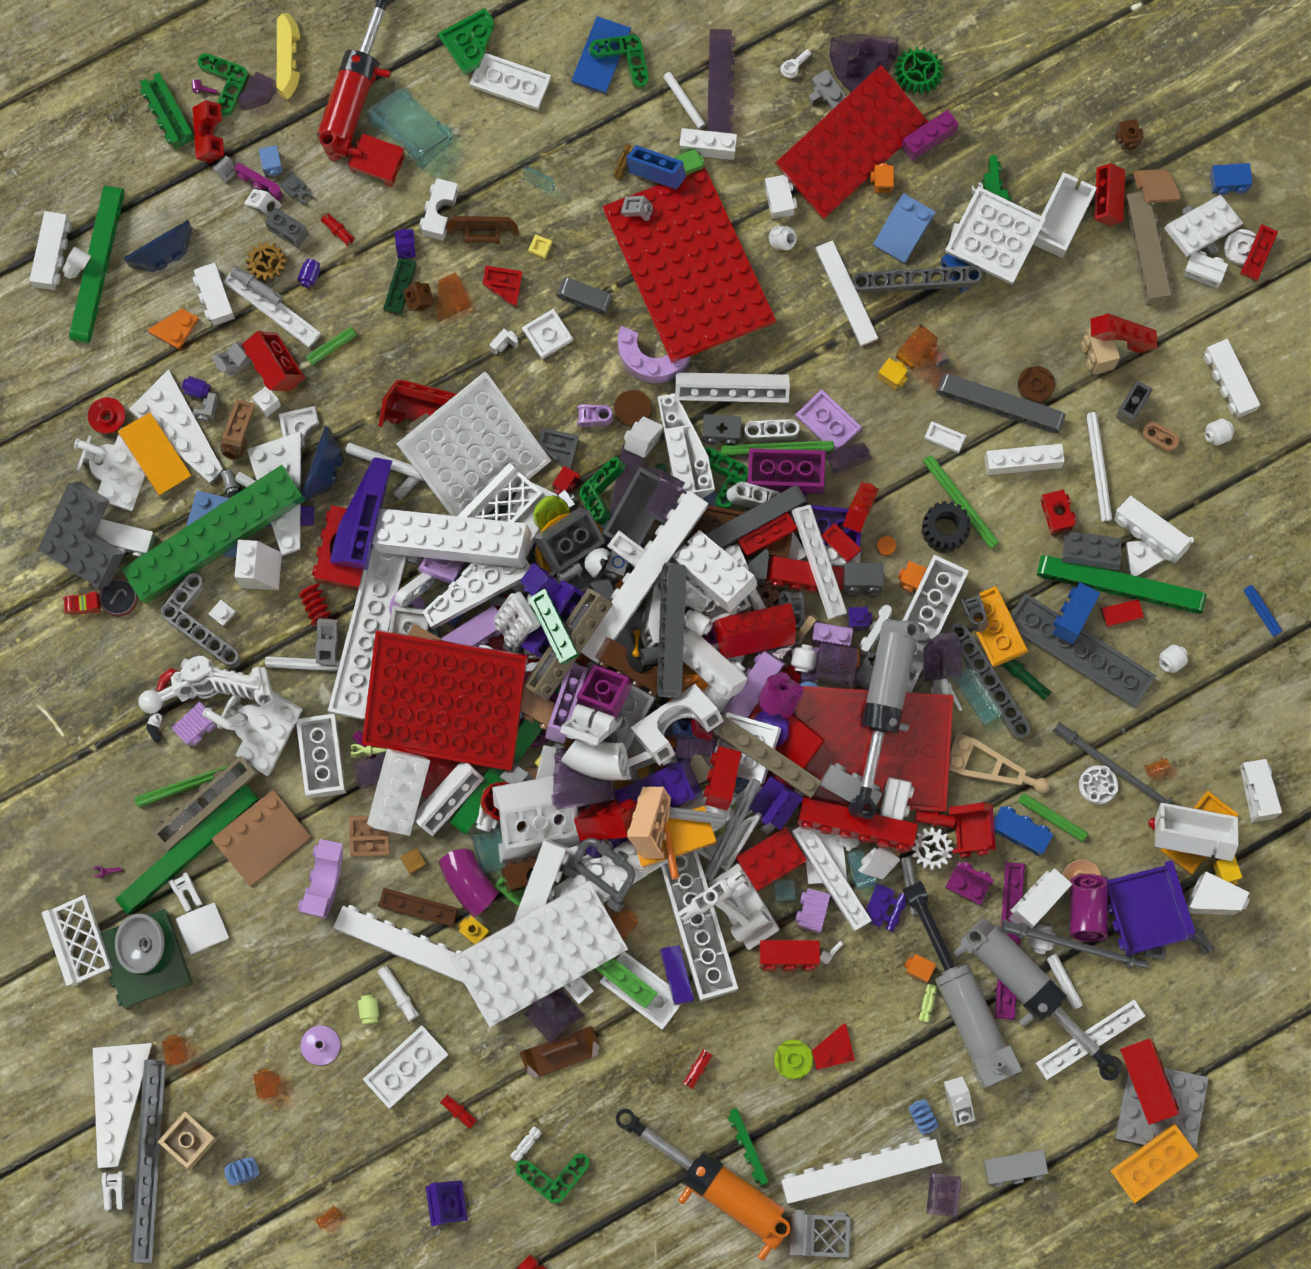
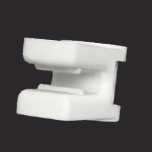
(187, 886)
(118, 1186)

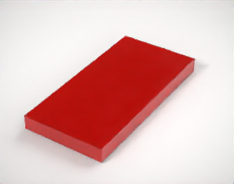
(800, 744)

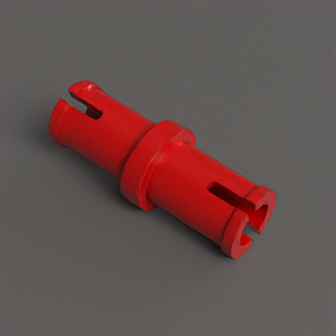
(338, 229)
(934, 819)
(697, 1069)
(458, 1111)

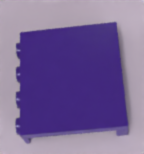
(1149, 910)

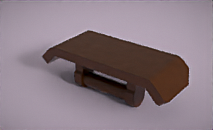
(481, 223)
(561, 1053)

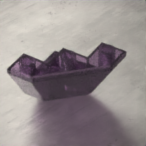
(859, 55)
(575, 788)

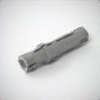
(250, 282)

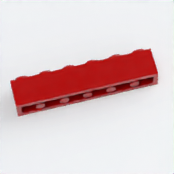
(837, 820)

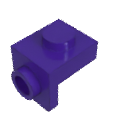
(405, 243)

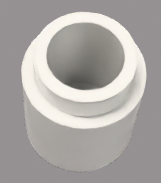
(697, 622)

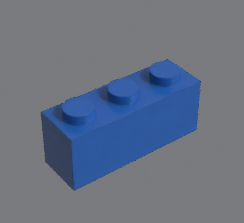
(656, 167)
(1075, 612)
(1022, 830)

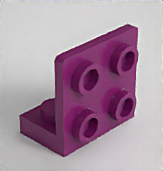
(969, 882)

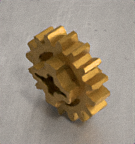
(258, 265)

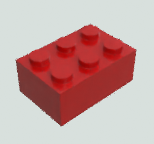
(273, 361)
(605, 820)
(771, 859)
(789, 955)

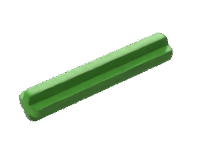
(331, 345)

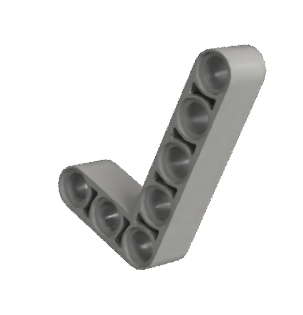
(195, 627)

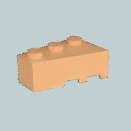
(648, 822)

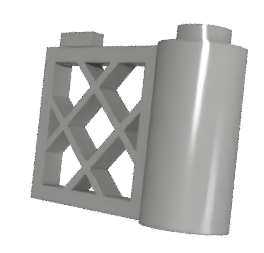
(803, 1231)

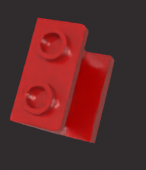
(378, 160)
(974, 829)

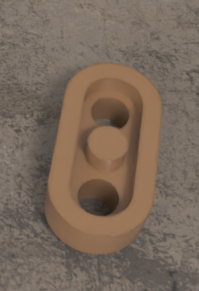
(1161, 435)

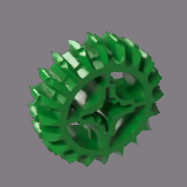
(907, 78)

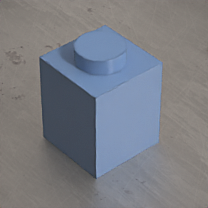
(271, 161)

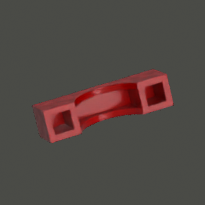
(1112, 327)

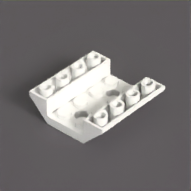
(531, 803)

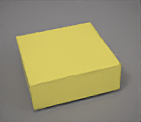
(540, 246)

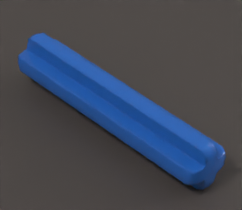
(1262, 610)

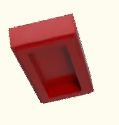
(841, 543)
(1122, 613)

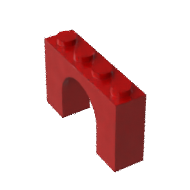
(331, 573)

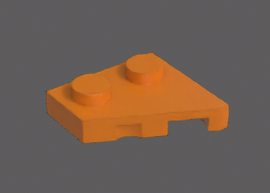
(175, 328)

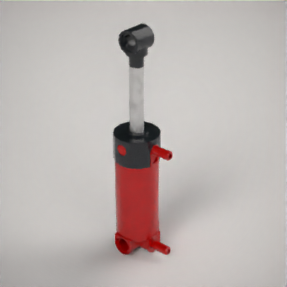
(350, 92)

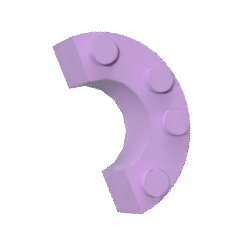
(643, 367)
(324, 879)

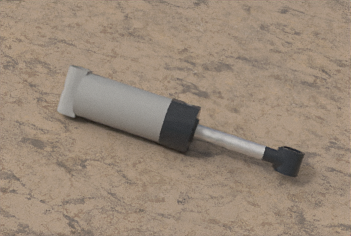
(885, 700)
(1030, 986)

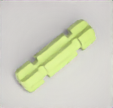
(928, 1003)

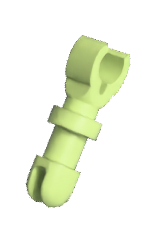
(361, 751)

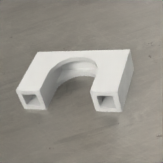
(690, 704)

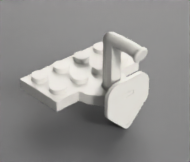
(115, 469)
(260, 727)

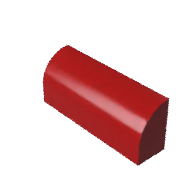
(1150, 1081)

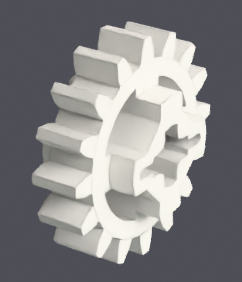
(940, 852)

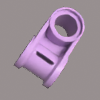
(592, 415)

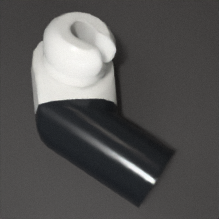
(153, 726)

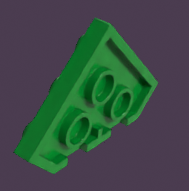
(468, 40)

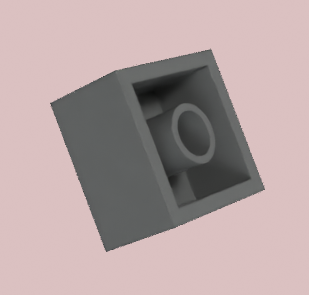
(862, 579)

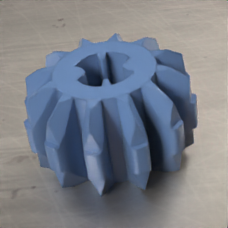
(923, 1116)
(241, 1171)

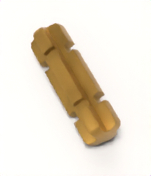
(622, 163)

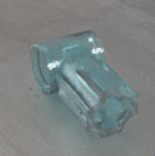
(860, 880)

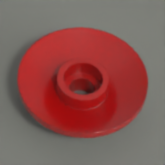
(103, 407)

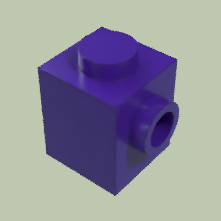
(859, 618)

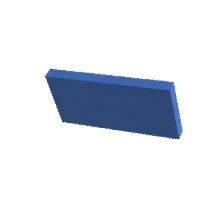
(598, 72)

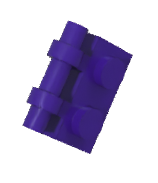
(879, 904)

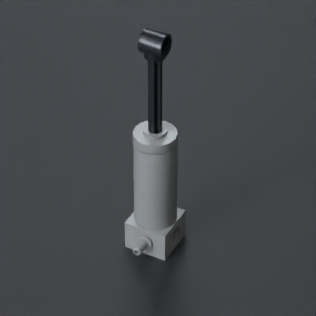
(989, 1054)

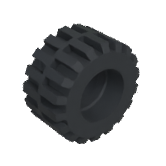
(951, 512)

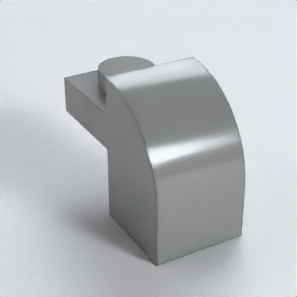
(233, 360)
(327, 641)

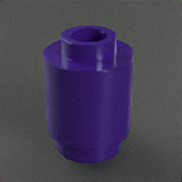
(309, 273)
(196, 387)

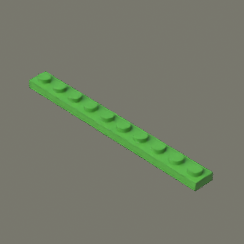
(612, 969)

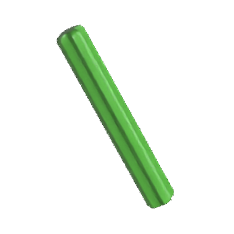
(1053, 817)

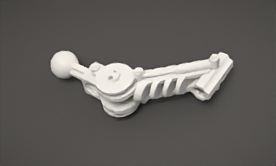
(204, 681)

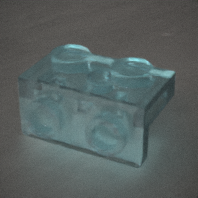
(488, 851)

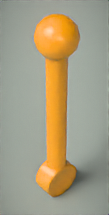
(636, 633)

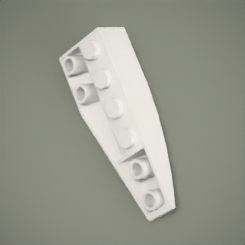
(684, 449)

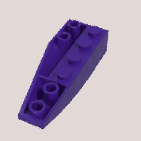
(357, 528)

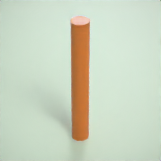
(670, 853)

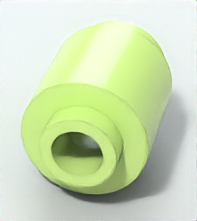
(368, 1009)

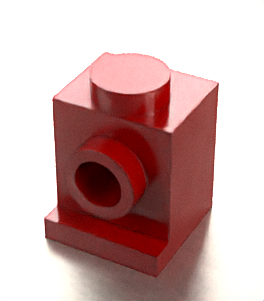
(565, 481)

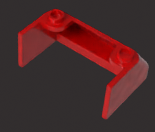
(411, 401)

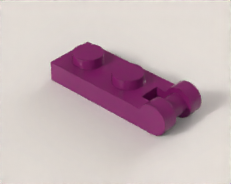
(258, 181)

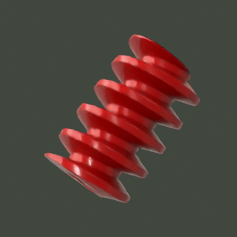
(313, 604)

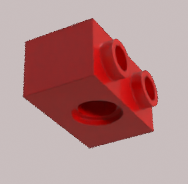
(1055, 522)

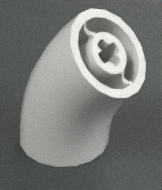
(600, 761)

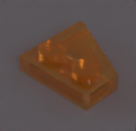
(451, 297)

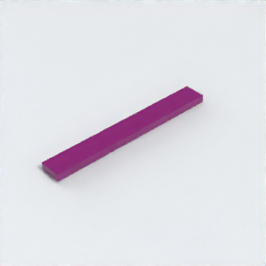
(1012, 893)

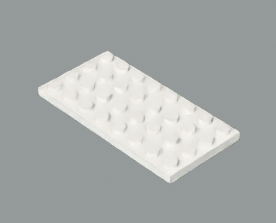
(539, 953)

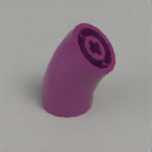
(467, 880)
(1088, 908)

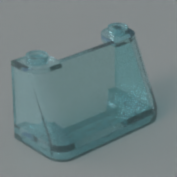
(410, 126)

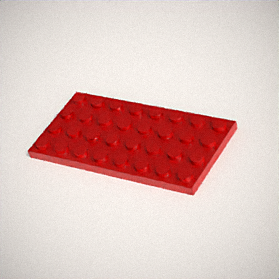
(850, 142)

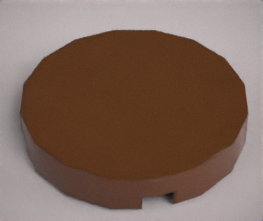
(1036, 384)
(631, 407)

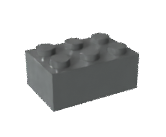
(569, 539)

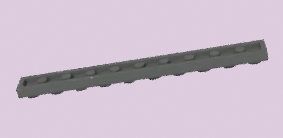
(147, 1161)

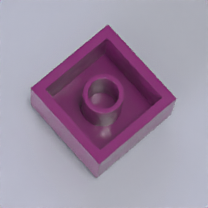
(604, 691)

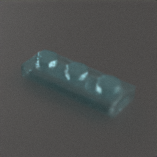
(977, 697)

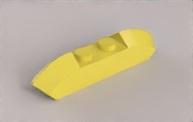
(286, 47)

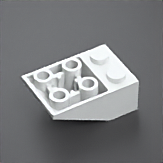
(651, 618)

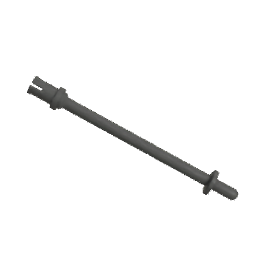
(1072, 738)
(1022, 930)

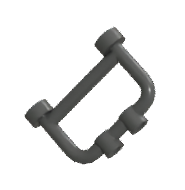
(571, 869)

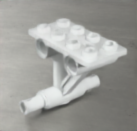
(516, 620)
(740, 902)

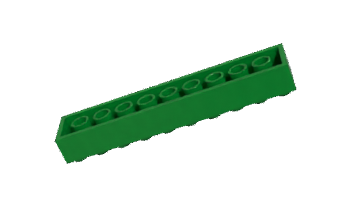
(213, 534)

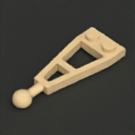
(960, 754)

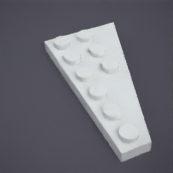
(179, 425)
(266, 458)
(474, 587)
(117, 1089)

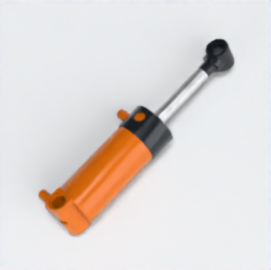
(720, 1187)

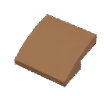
(1157, 186)
(365, 839)

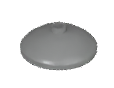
(139, 943)

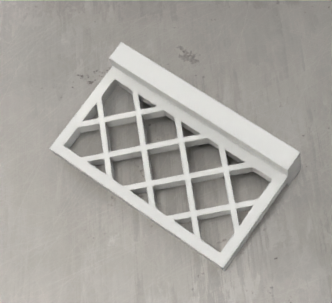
(495, 489)
(64, 949)

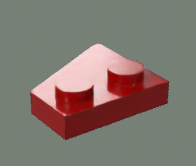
(503, 283)
(834, 1049)

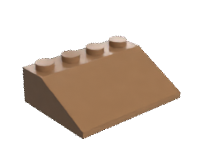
(261, 838)

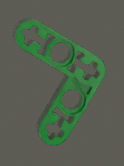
(630, 53)
(232, 81)
(611, 471)
(732, 477)
(550, 1184)

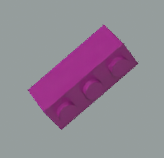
(929, 135)

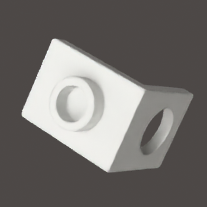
(260, 199)

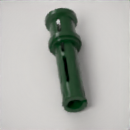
(1017, 670)

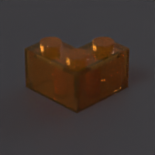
(918, 348)

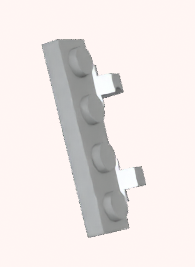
(826, 90)

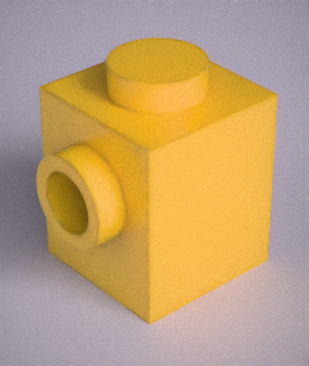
(893, 373)
(1228, 870)
(473, 930)

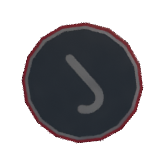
(118, 598)

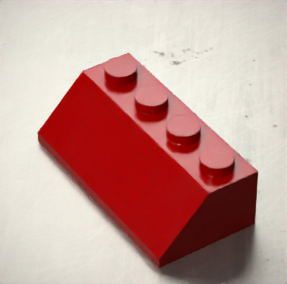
(755, 631)

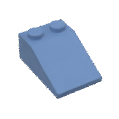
(904, 228)

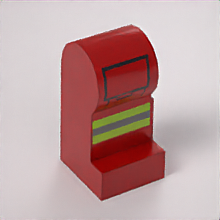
(82, 603)

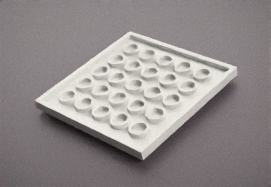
(470, 444)

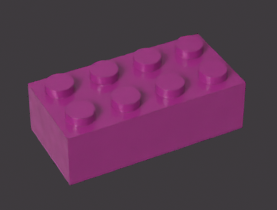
(787, 468)

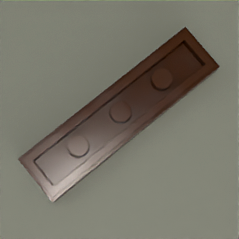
(418, 907)

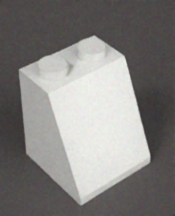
(257, 565)
(1216, 897)

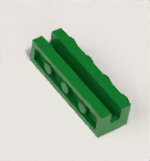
(167, 111)

